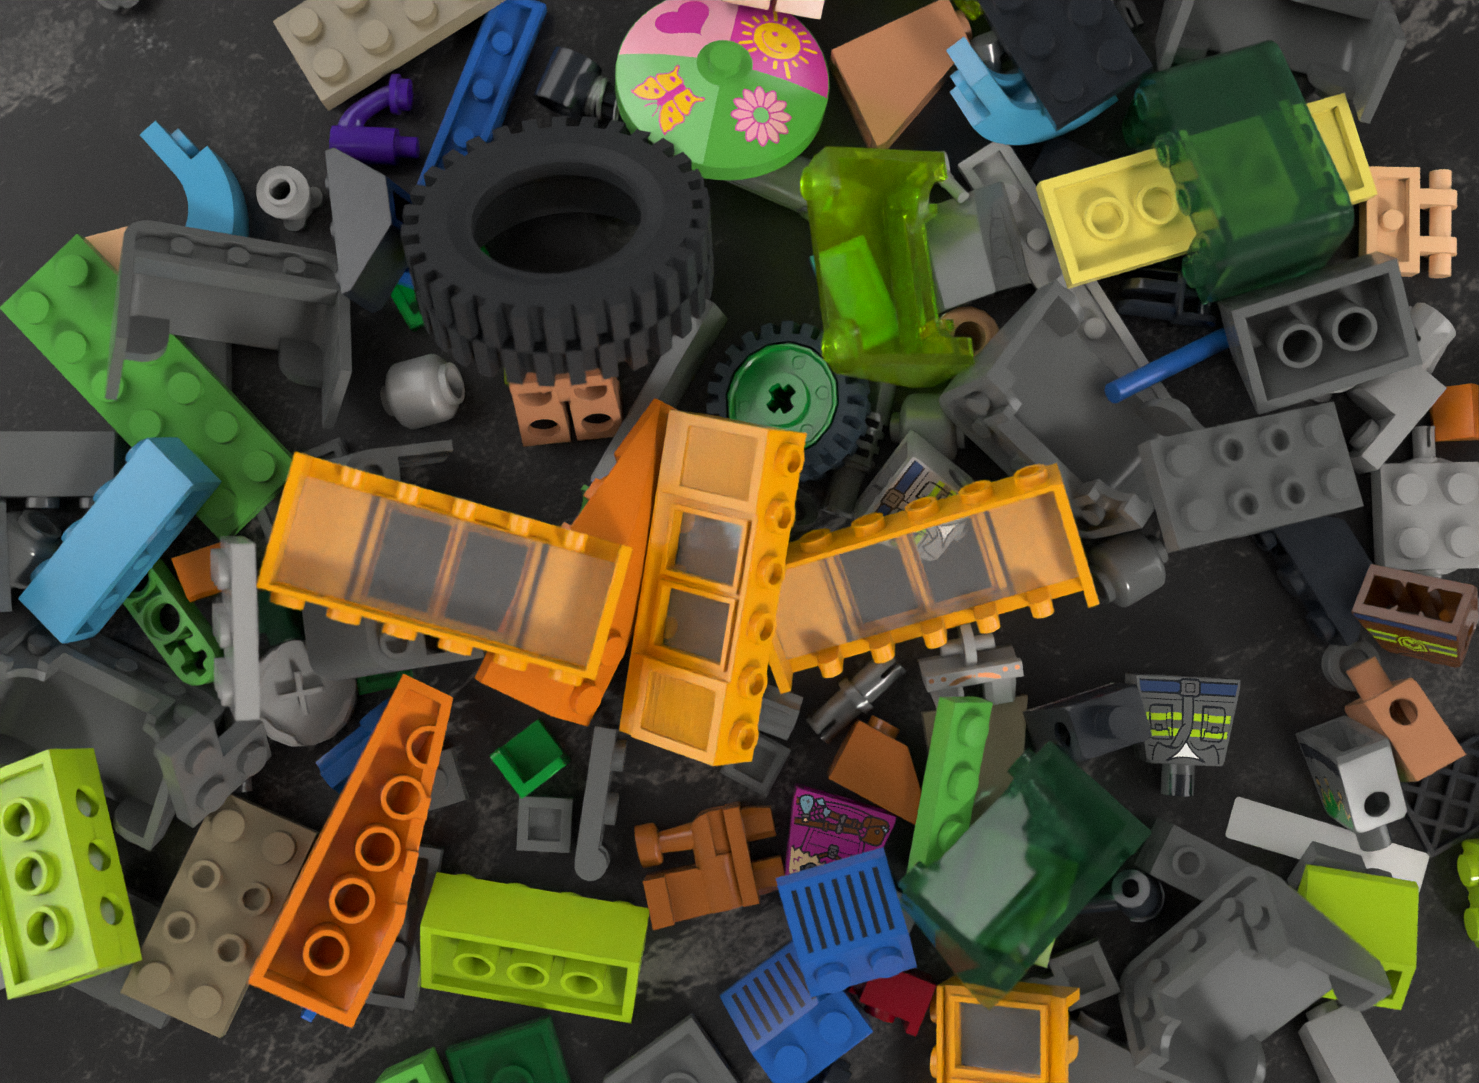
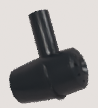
(1134, 894)

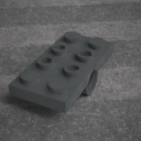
(1249, 476)

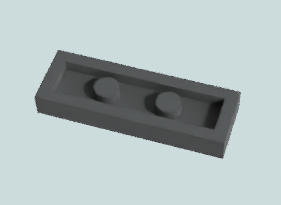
(400, 975)

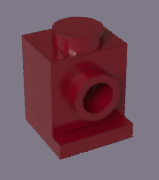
(898, 996)

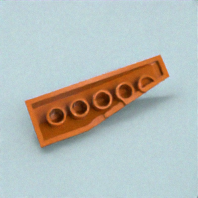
(618, 512)
(361, 866)

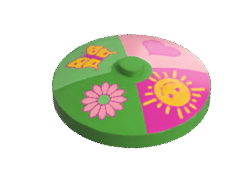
(723, 85)

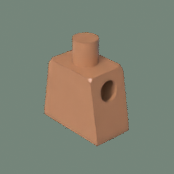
(1413, 726)

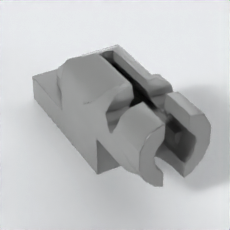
(1400, 397)

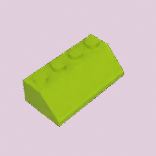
(532, 946)

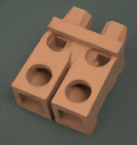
(553, 403)

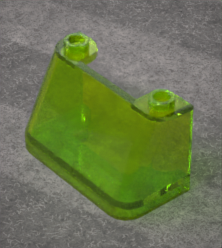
(876, 266)

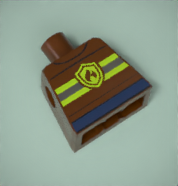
(1427, 614)

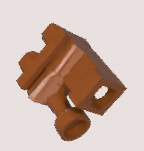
(723, 865)

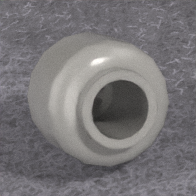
(422, 391)

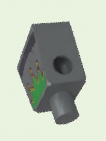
(1355, 778)

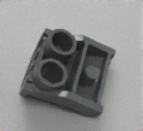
(975, 248)

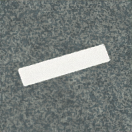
(1293, 833)

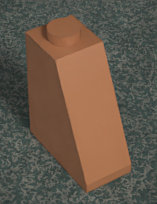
(897, 69)

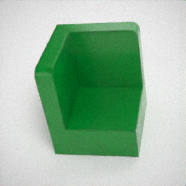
(530, 758)

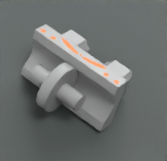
(972, 662)

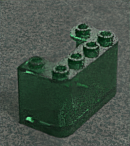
(1242, 168)

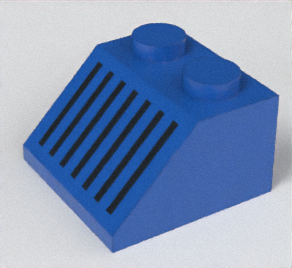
(846, 922)
(786, 1027)

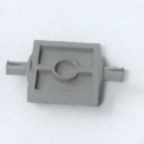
(1426, 511)

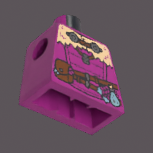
(832, 828)

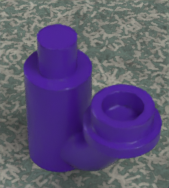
(376, 144)

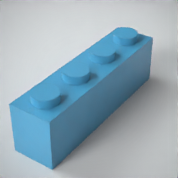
(119, 538)

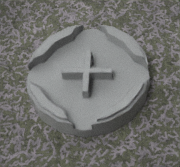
(297, 702)

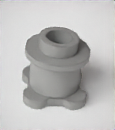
(297, 205)

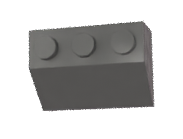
(1321, 331)

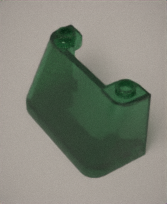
(1020, 872)

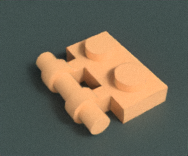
(1392, 219)

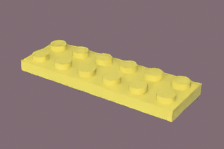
(1128, 210)

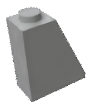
(1344, 1047)

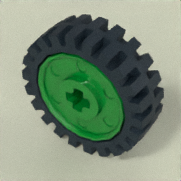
(787, 364)

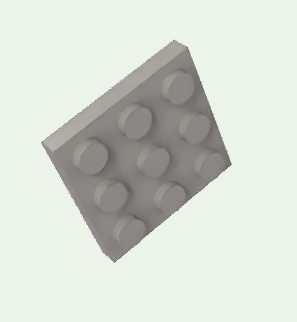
(236, 626)

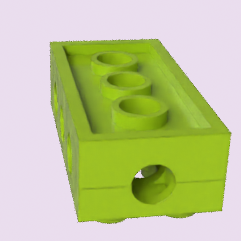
(59, 875)

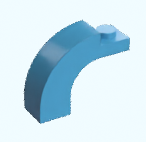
(1002, 104)
(209, 183)

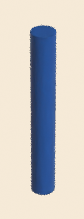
(1166, 366)

